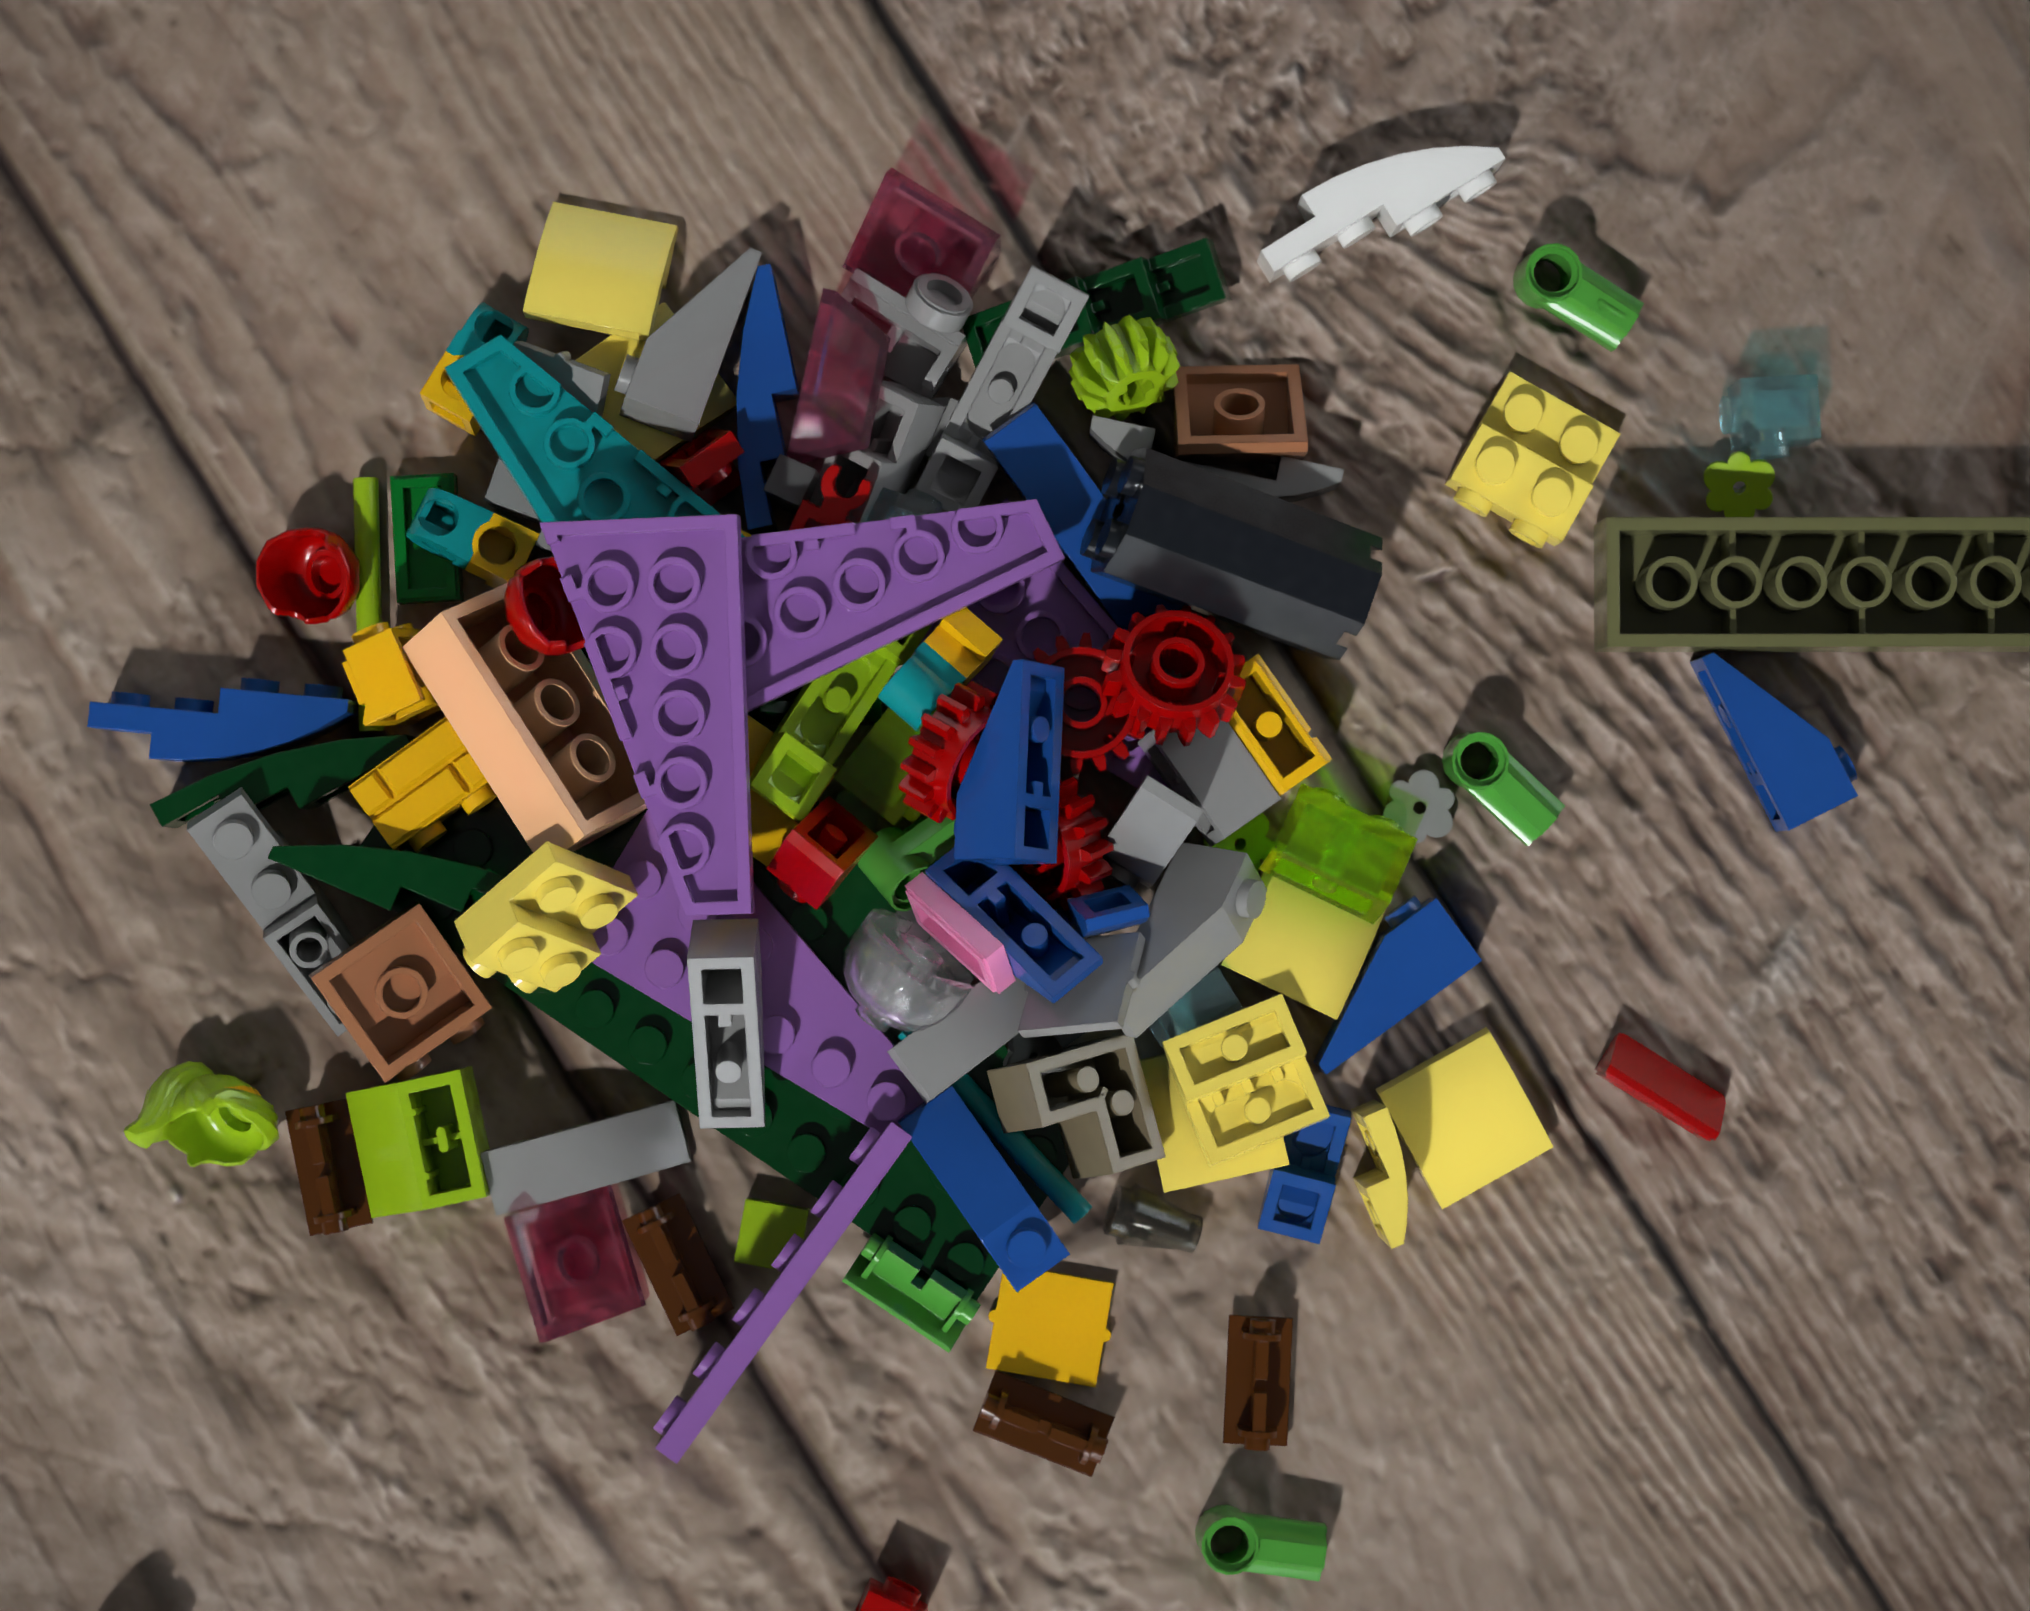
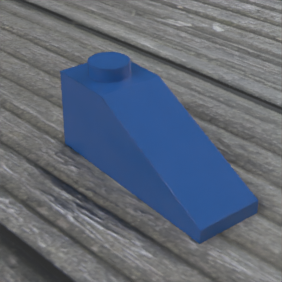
(1783, 755)
(1013, 781)
(1036, 938)
(1402, 971)
(984, 1188)

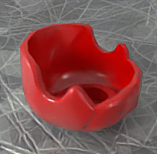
(308, 575)
(540, 609)

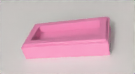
(960, 933)

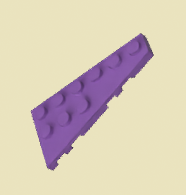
(855, 587)

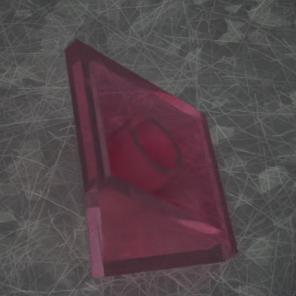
(918, 234)
(838, 382)
(574, 1262)

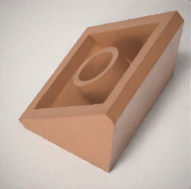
(1239, 414)

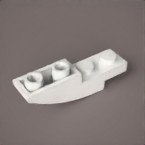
(1395, 189)

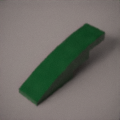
(1155, 287)
(308, 773)
(381, 873)

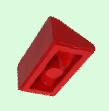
(1663, 1087)

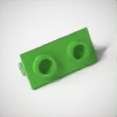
(898, 1285)

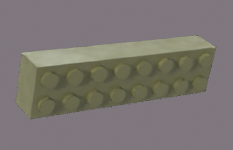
(1812, 584)

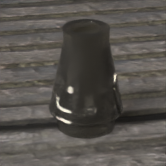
(1150, 1221)

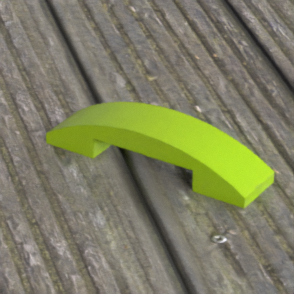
(820, 724)

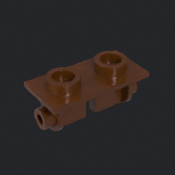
(328, 1167)
(678, 1264)
(1257, 1381)
(1044, 1424)

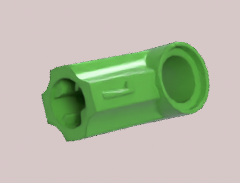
(1583, 297)
(1505, 788)
(904, 854)
(1268, 1544)

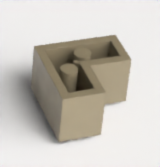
(1095, 1098)

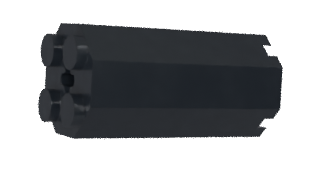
(1233, 553)

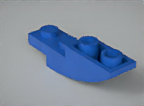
(247, 724)

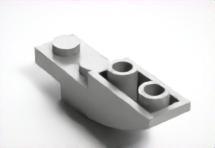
(285, 903)

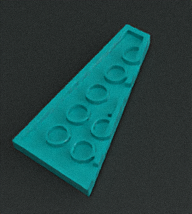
(558, 449)

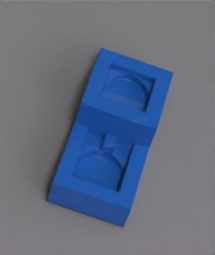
(1105, 911)
(1302, 1192)

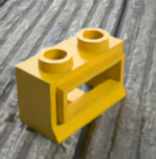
(386, 678)

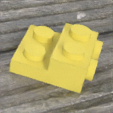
(1531, 462)
(543, 919)

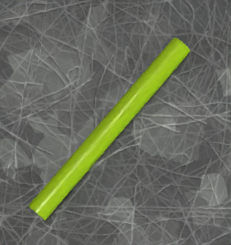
(368, 552)

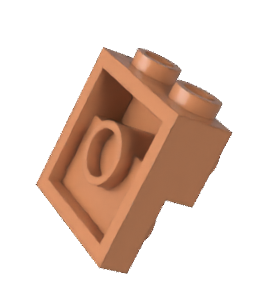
(402, 994)

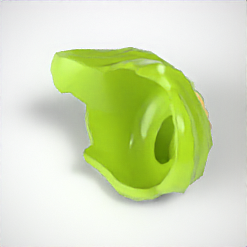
(205, 1116)

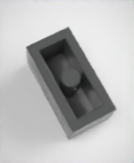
(790, 483)

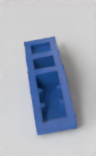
(763, 380)
(1048, 471)

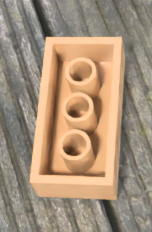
(528, 724)

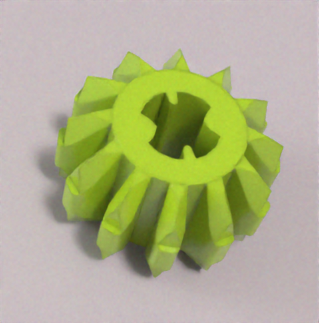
(1124, 368)

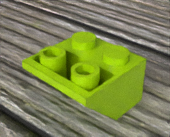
(420, 1142)

